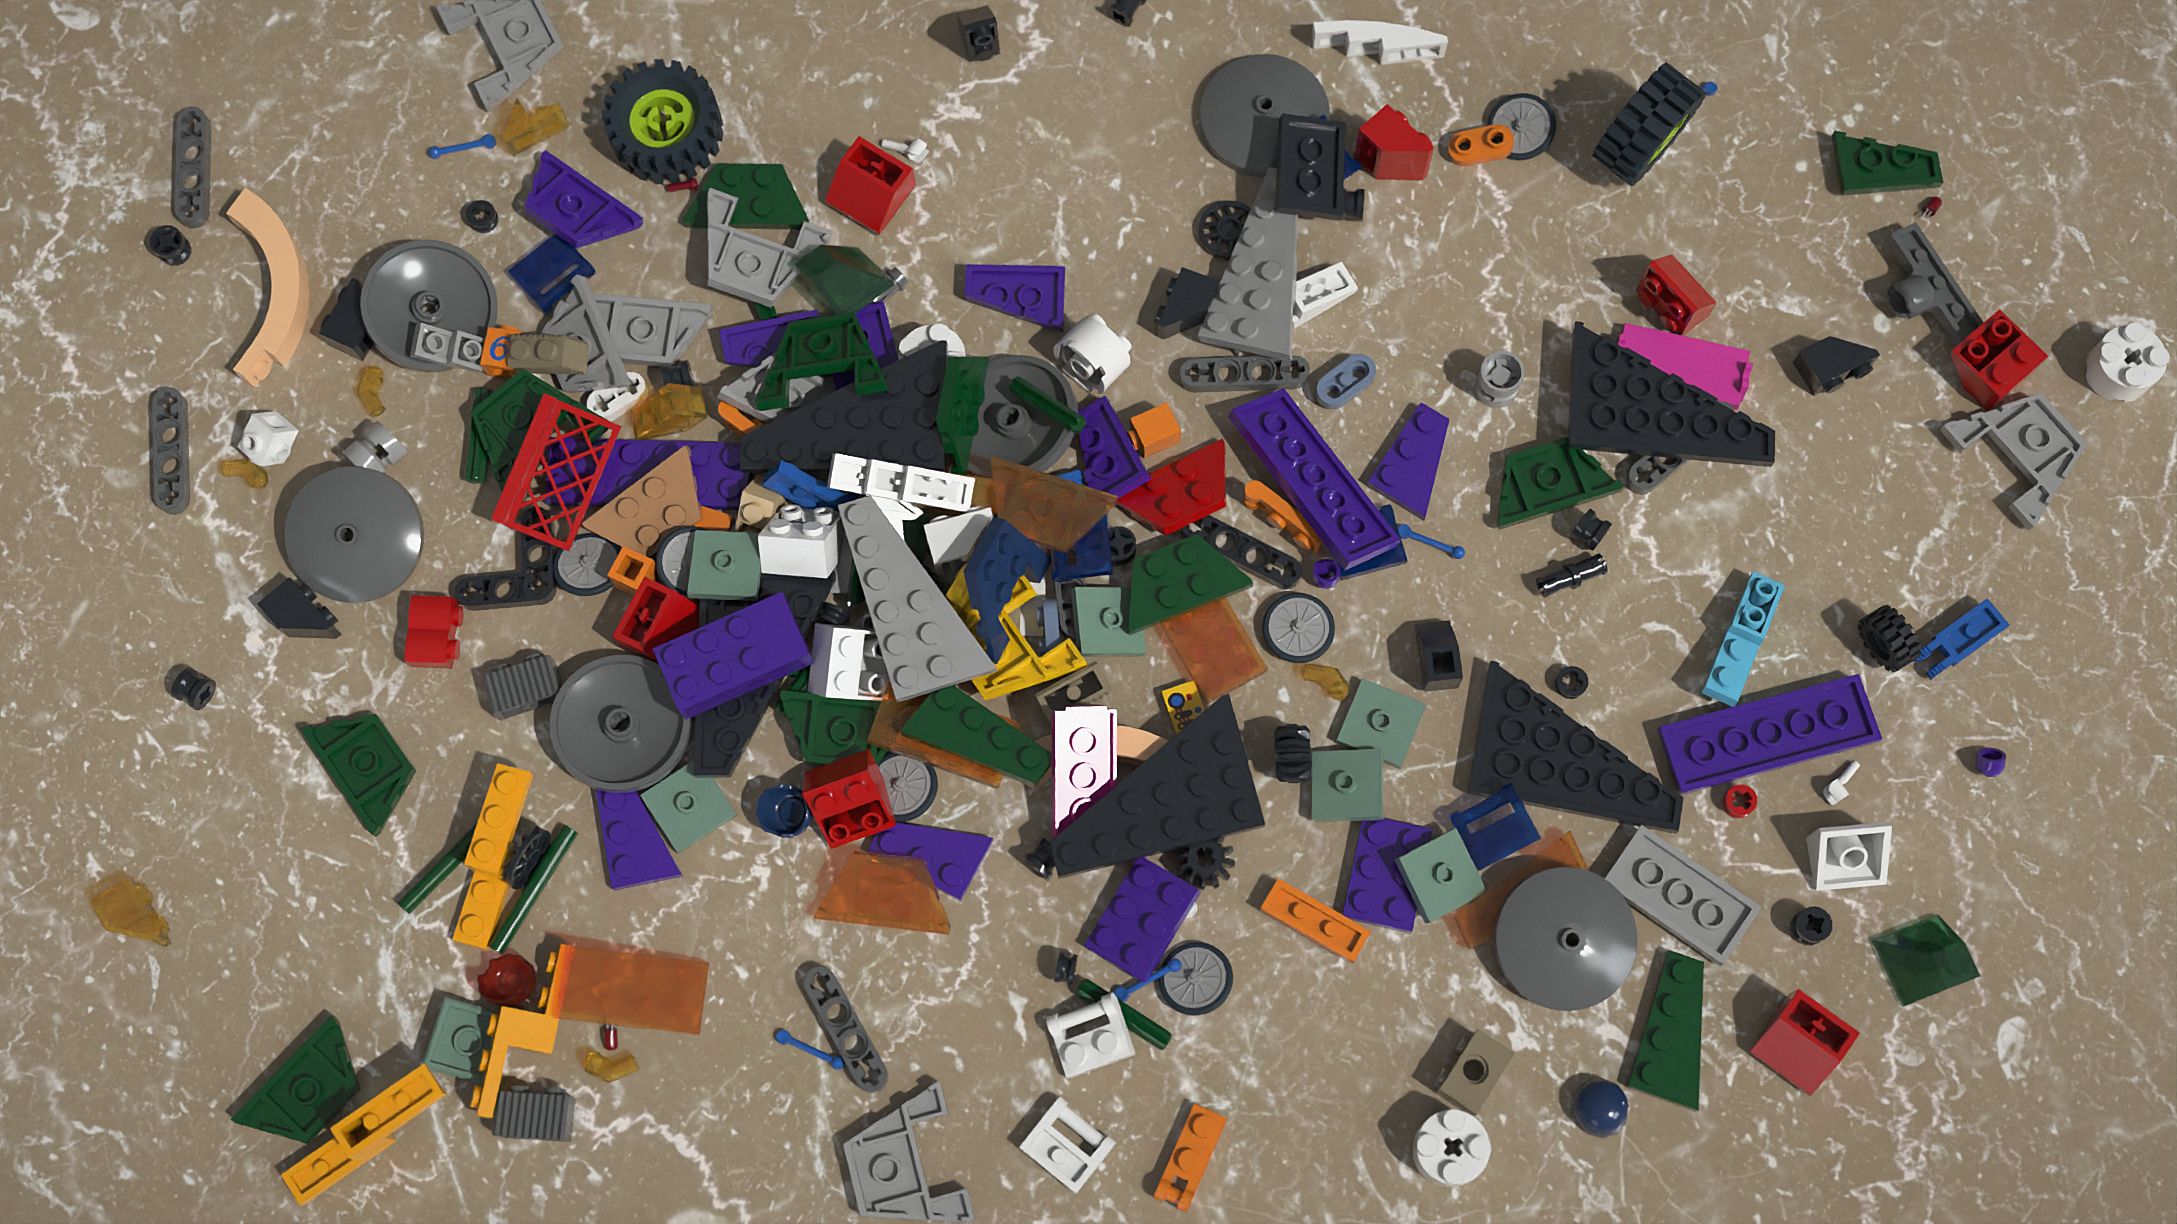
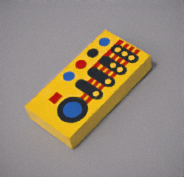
(1182, 704)

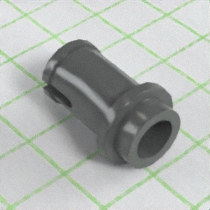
(899, 281)

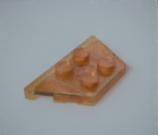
(1046, 506)
(885, 893)

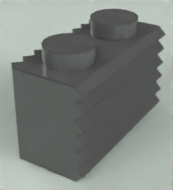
(522, 686)
(534, 1115)

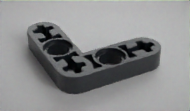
(522, 581)

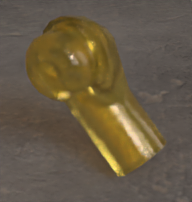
(369, 389)
(253, 474)
(1330, 678)
(607, 1069)

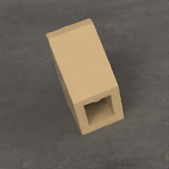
(757, 506)

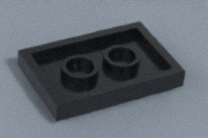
(1310, 166)

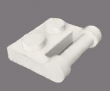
(1094, 1047)
(1059, 1154)

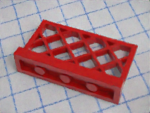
(527, 463)

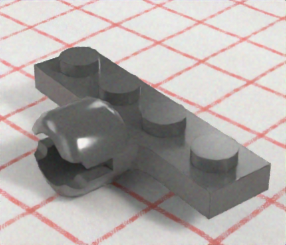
(1928, 286)

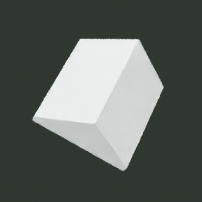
(1849, 855)

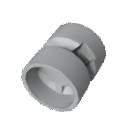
(1499, 379)
(361, 455)

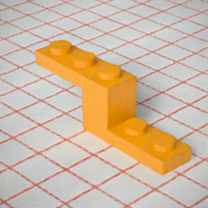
(489, 853)
(518, 1031)
(363, 1134)

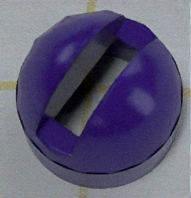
(1326, 569)
(1990, 761)

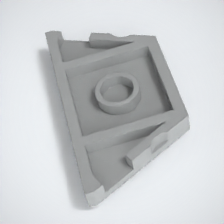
(582, 320)
(651, 329)
(745, 390)

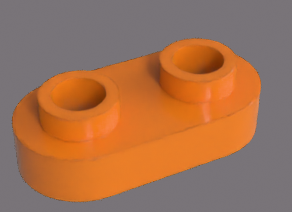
(1482, 148)

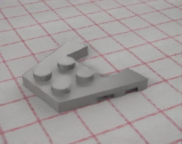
(519, 35)
(749, 263)
(2033, 439)
(889, 1168)

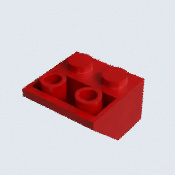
(1393, 148)
(870, 185)
(1674, 295)
(1996, 360)
(655, 618)
(848, 799)
(1804, 1041)

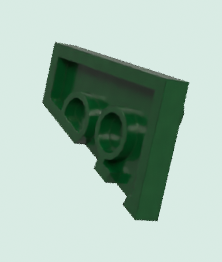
(1880, 168)

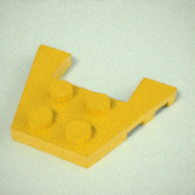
(1019, 664)

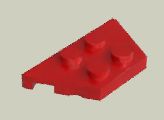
(1181, 490)

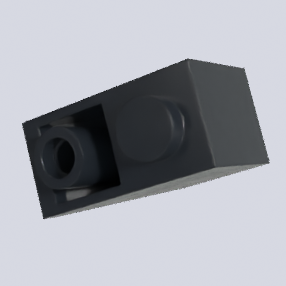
(979, 33)
(1188, 303)
(344, 326)
(1832, 362)
(296, 614)
(1438, 656)

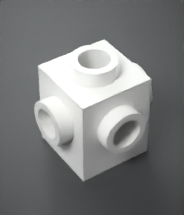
(267, 438)

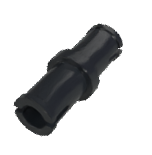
(1571, 575)

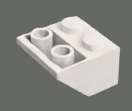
(955, 539)
(801, 542)
(847, 663)

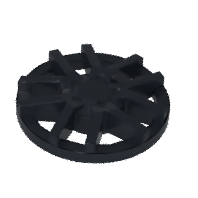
(1227, 228)
(526, 857)

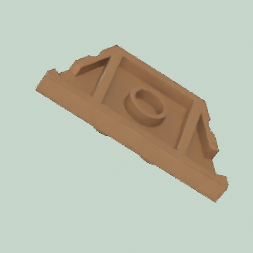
(651, 507)

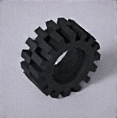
(1889, 638)

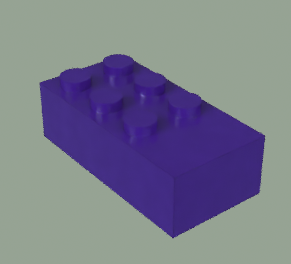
(733, 655)

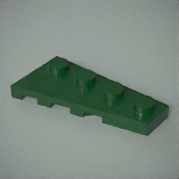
(966, 728)
(1671, 1039)

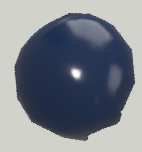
(783, 811)
(1600, 1107)

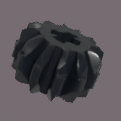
(1292, 753)
(1205, 873)

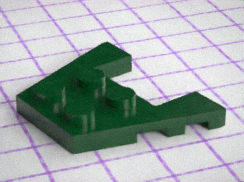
(821, 348)
(508, 413)

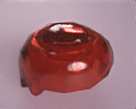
(507, 980)

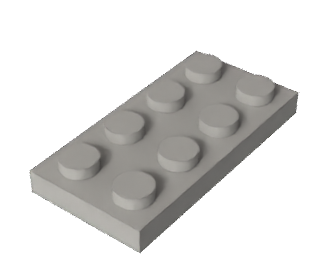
(1682, 895)

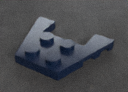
(992, 574)

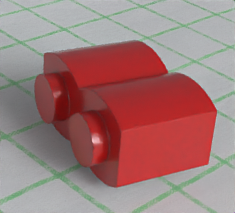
(433, 631)

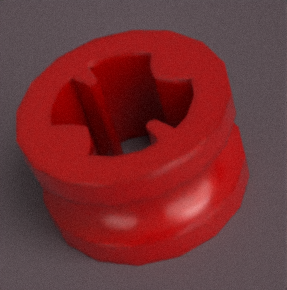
(1739, 791)

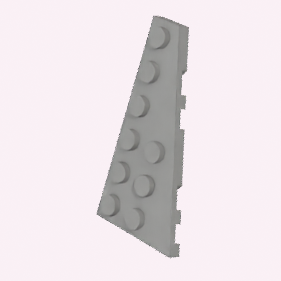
(1259, 284)
(914, 622)

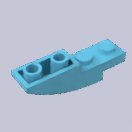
(1742, 639)

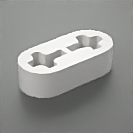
(618, 399)

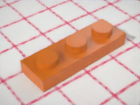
(1315, 920)

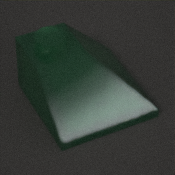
(842, 277)
(1925, 959)

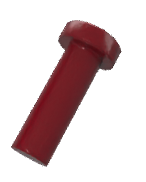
(683, 185)

